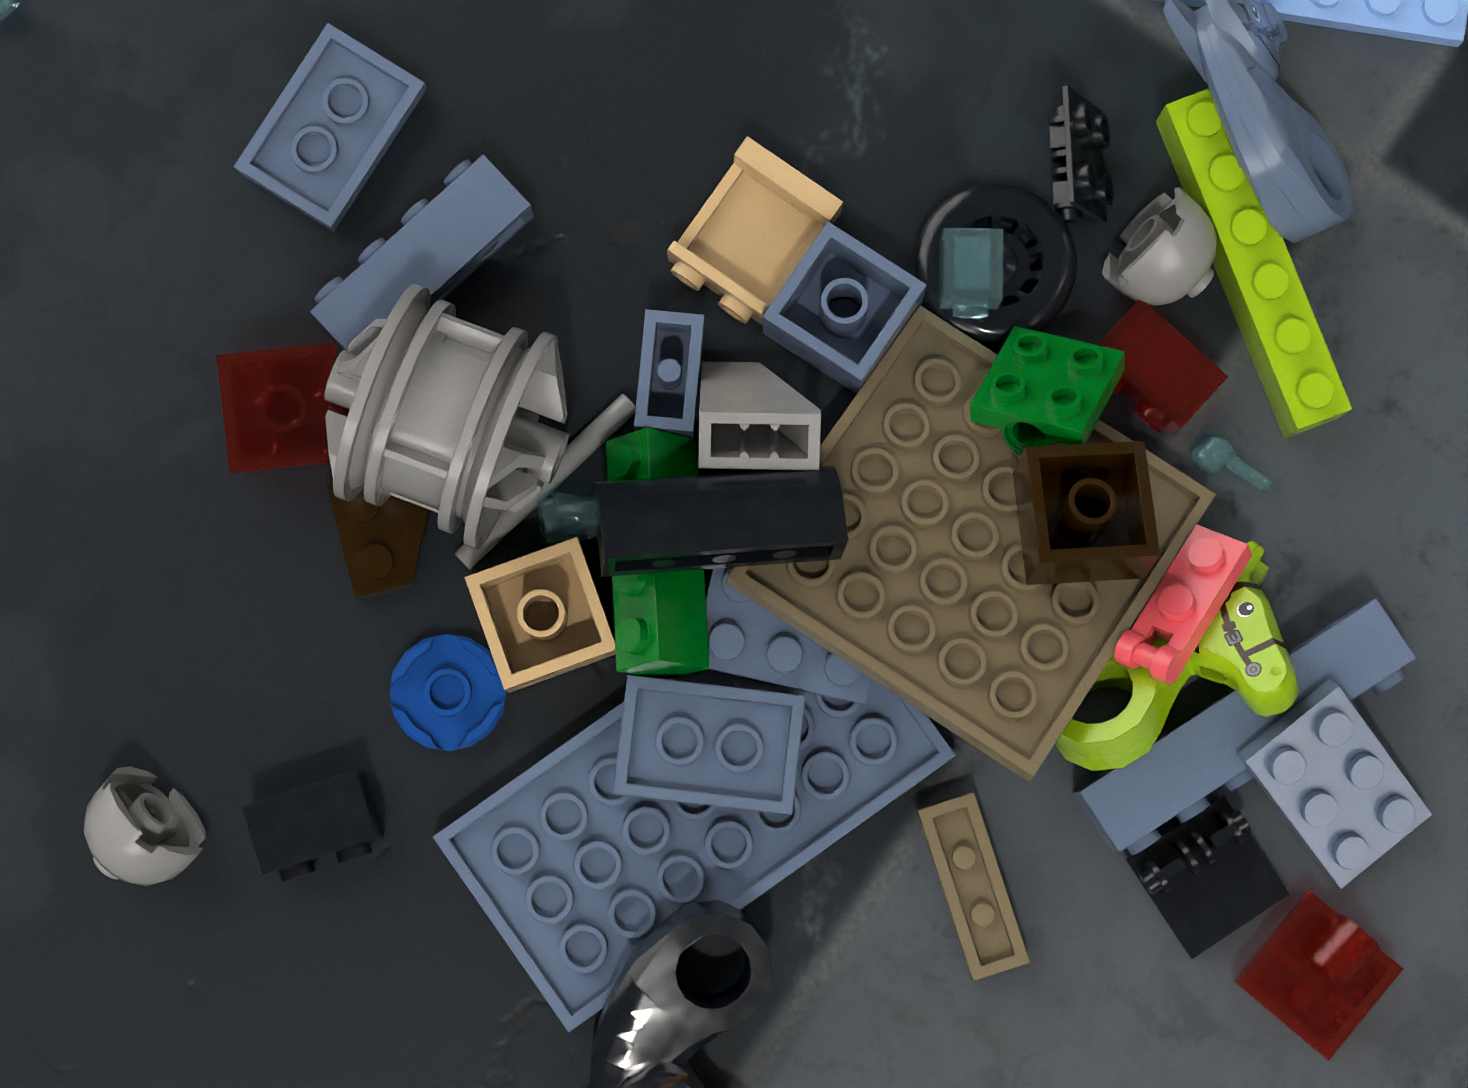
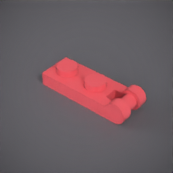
(1183, 604)

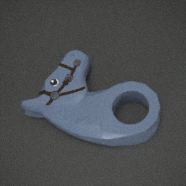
(1272, 137)

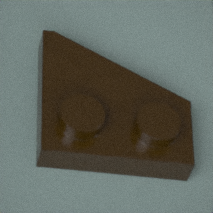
(380, 542)

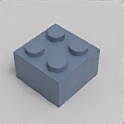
(843, 307)

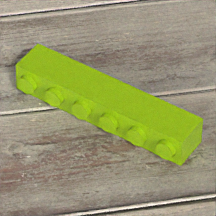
(1255, 271)

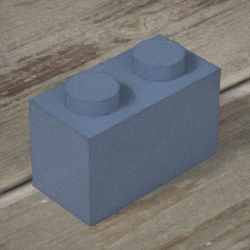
(670, 372)

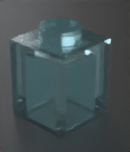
(971, 271)

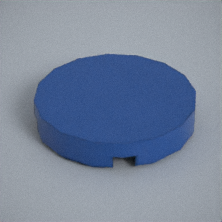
(447, 693)

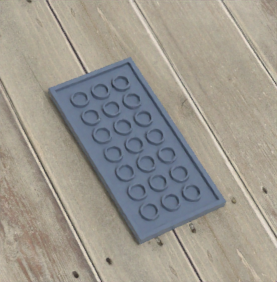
(592, 873)

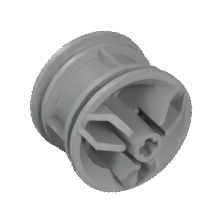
(445, 415)

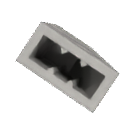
(755, 420)

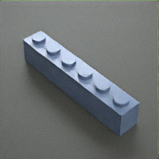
(1202, 750)

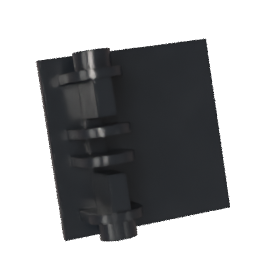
(1083, 135)
(1208, 877)

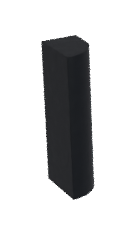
(719, 521)

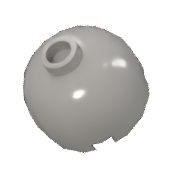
(1165, 252)
(139, 831)

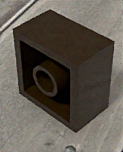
(1085, 512)

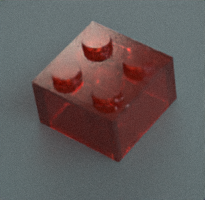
(276, 407)

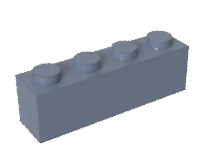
(434, 249)

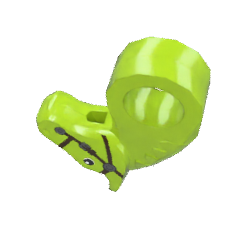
(1237, 650)

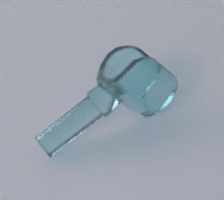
(1217, 452)

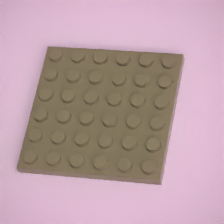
(935, 561)

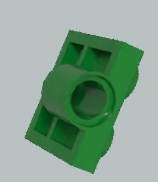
(1046, 389)

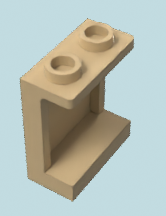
(752, 232)

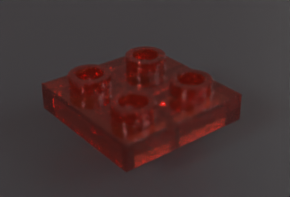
(1318, 974)

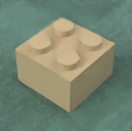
(541, 615)

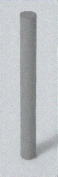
(574, 455)

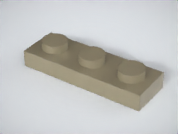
(973, 886)

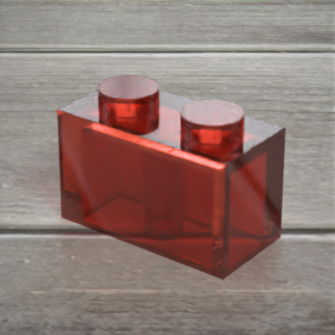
(1161, 370)

